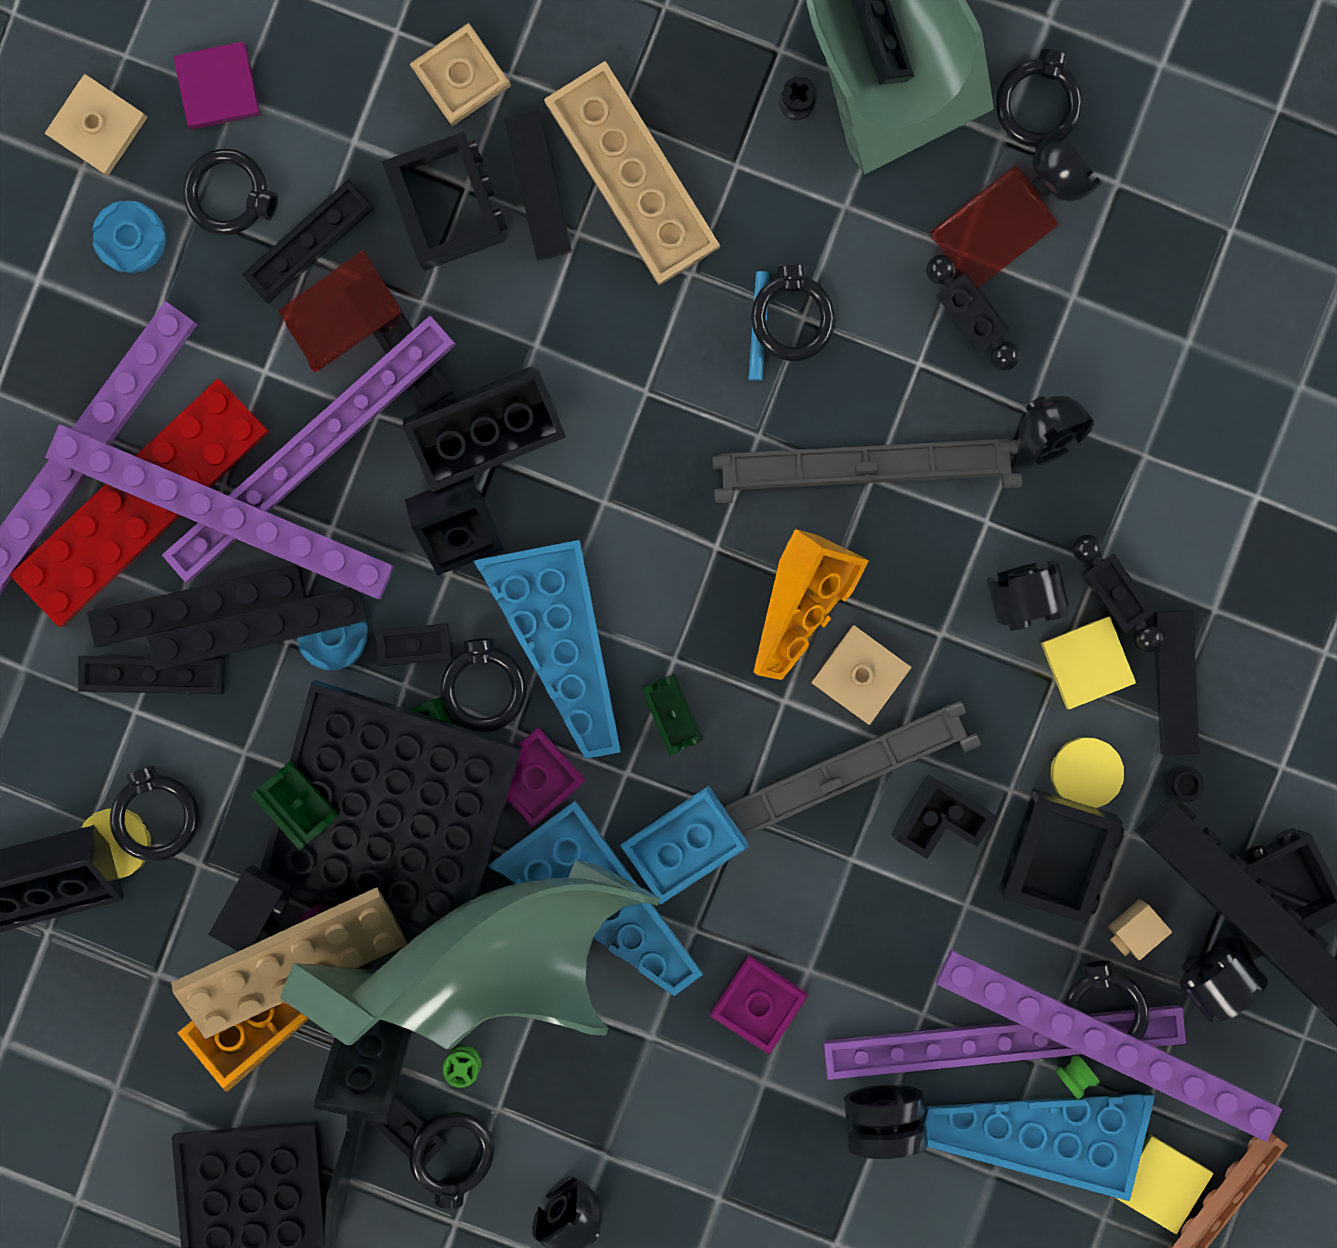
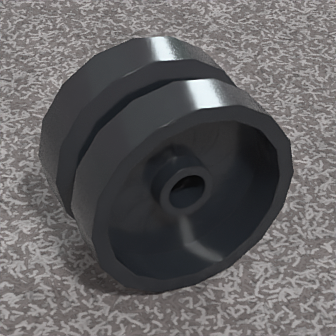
(885, 1121)

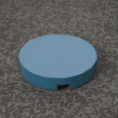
(129, 236)
(335, 647)

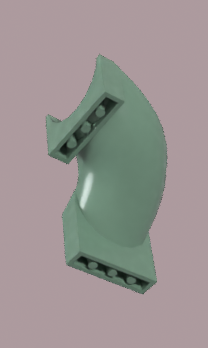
(896, 118)
(488, 959)

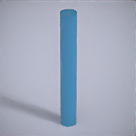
(757, 351)

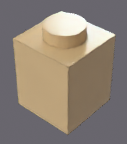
(1138, 930)

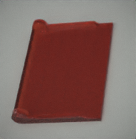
(994, 227)
(339, 311)

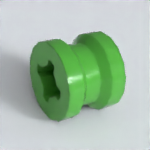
(457, 1071)
(1077, 1076)

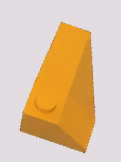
(806, 588)
(244, 1046)

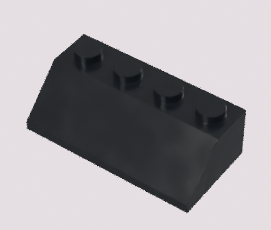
(483, 428)
(56, 877)

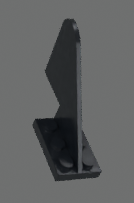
(360, 1084)

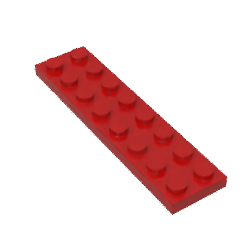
(118, 526)

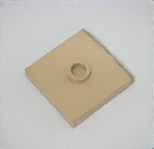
(460, 74)
(96, 125)
(861, 674)

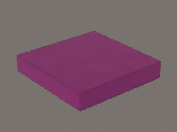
(217, 85)
(542, 778)
(758, 1004)

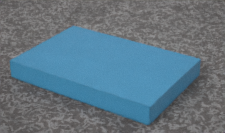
(684, 844)

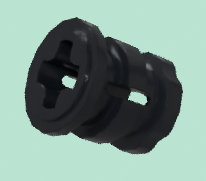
(796, 109)

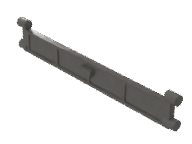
(866, 465)
(851, 769)

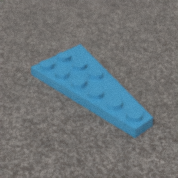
(554, 620)
(632, 932)
(1066, 1140)

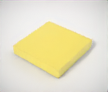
(1088, 662)
(1166, 1184)

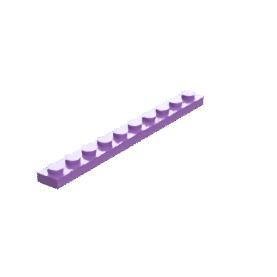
(100, 421)
(318, 440)
(220, 511)
(977, 1045)
(1108, 1045)

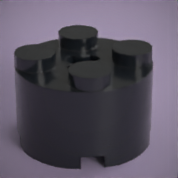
(1028, 594)
(1222, 980)

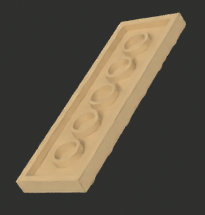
(632, 173)
(256, 976)

